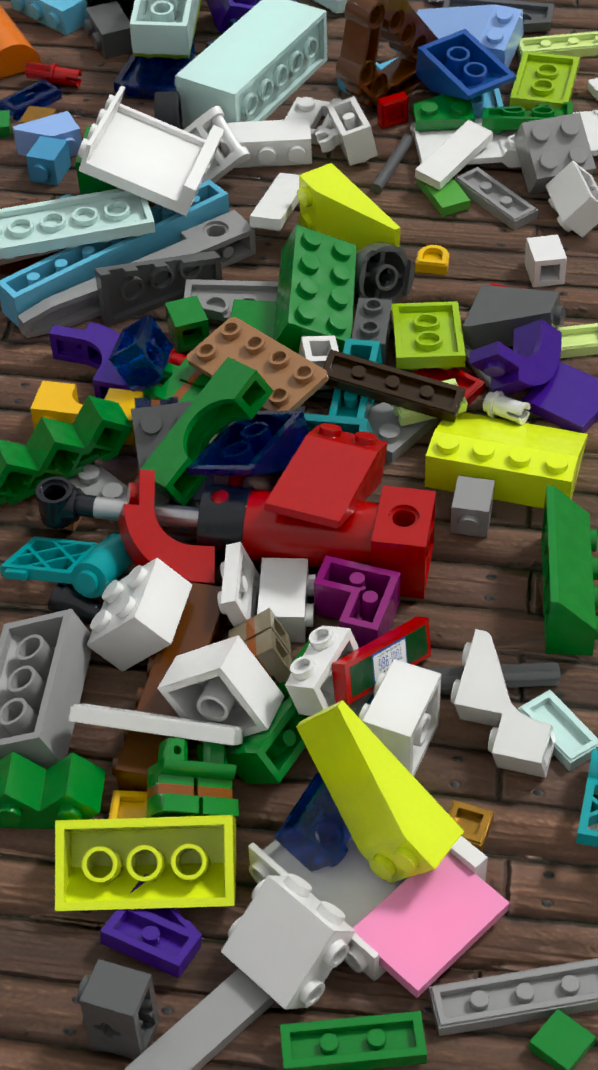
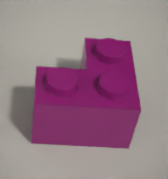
(357, 596)

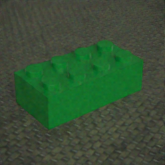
(315, 288)

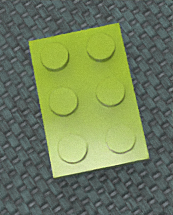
(544, 80)
(428, 335)

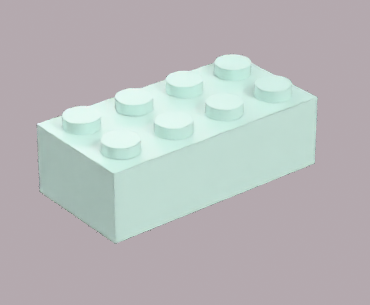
(163, 26)

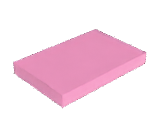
(431, 922)

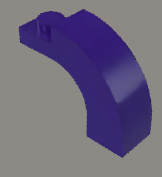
(90, 348)
(528, 365)

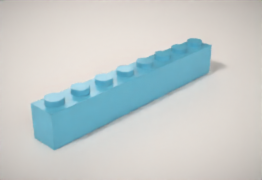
(77, 264)

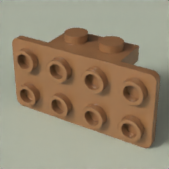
(284, 370)

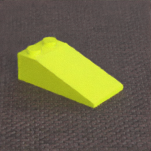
(342, 210)
(378, 798)

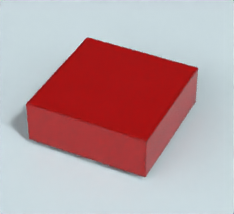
(392, 110)

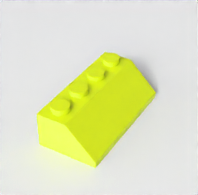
(186, 859)

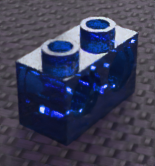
(141, 353)
(313, 814)

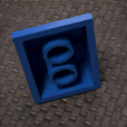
(460, 67)

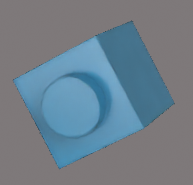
(48, 160)

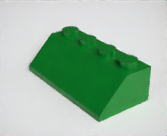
(568, 576)

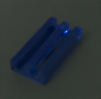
(38, 94)

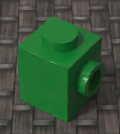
(186, 323)

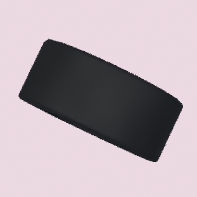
(168, 108)

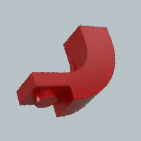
(146, 539)

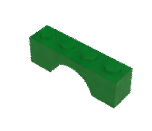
(229, 396)

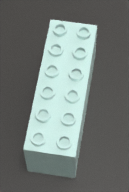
(255, 63)

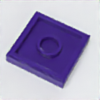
(566, 399)

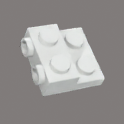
(311, 675)

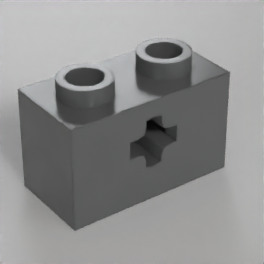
(119, 1009)

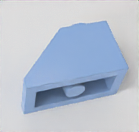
(54, 126)

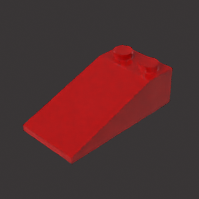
(329, 476)

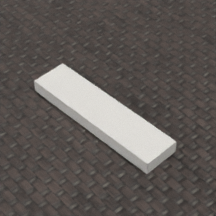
(276, 203)
(156, 724)

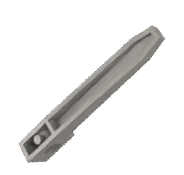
(226, 235)

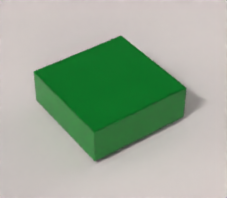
(562, 1042)

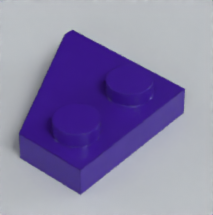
(153, 937)

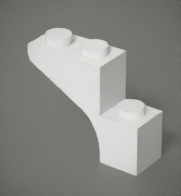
(483, 698)

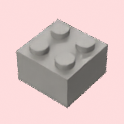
(549, 146)

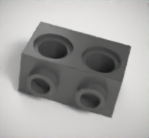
(374, 323)

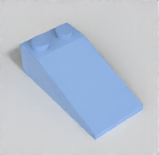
(492, 25)

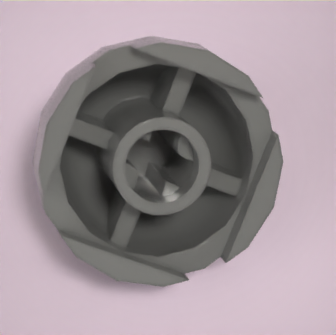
(383, 272)

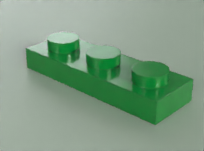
(354, 1043)

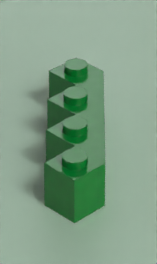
(62, 448)
(40, 796)

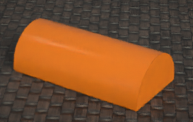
(14, 48)

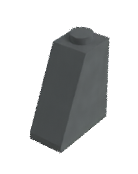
(503, 309)

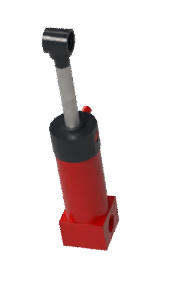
(385, 534)

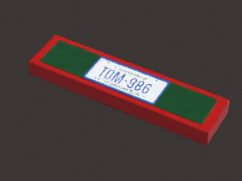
(358, 671)

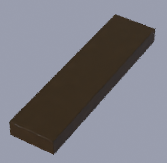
(393, 386)

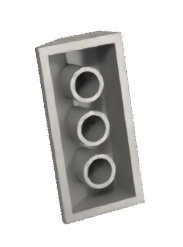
(40, 679)

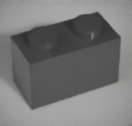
(108, 29)

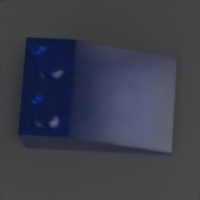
(253, 445)

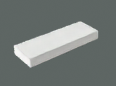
(453, 154)

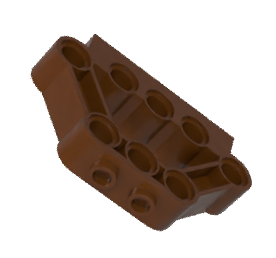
(363, 28)

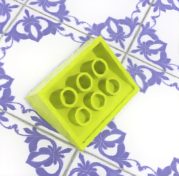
(514, 455)

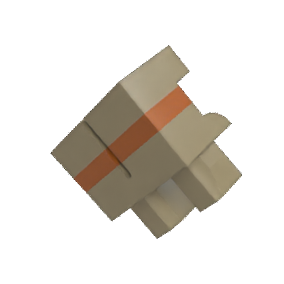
(268, 643)

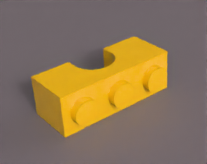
(61, 403)

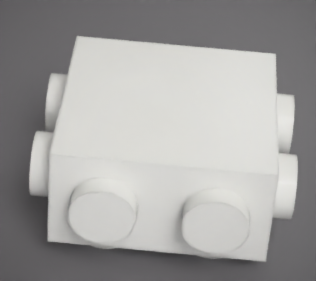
(288, 940)

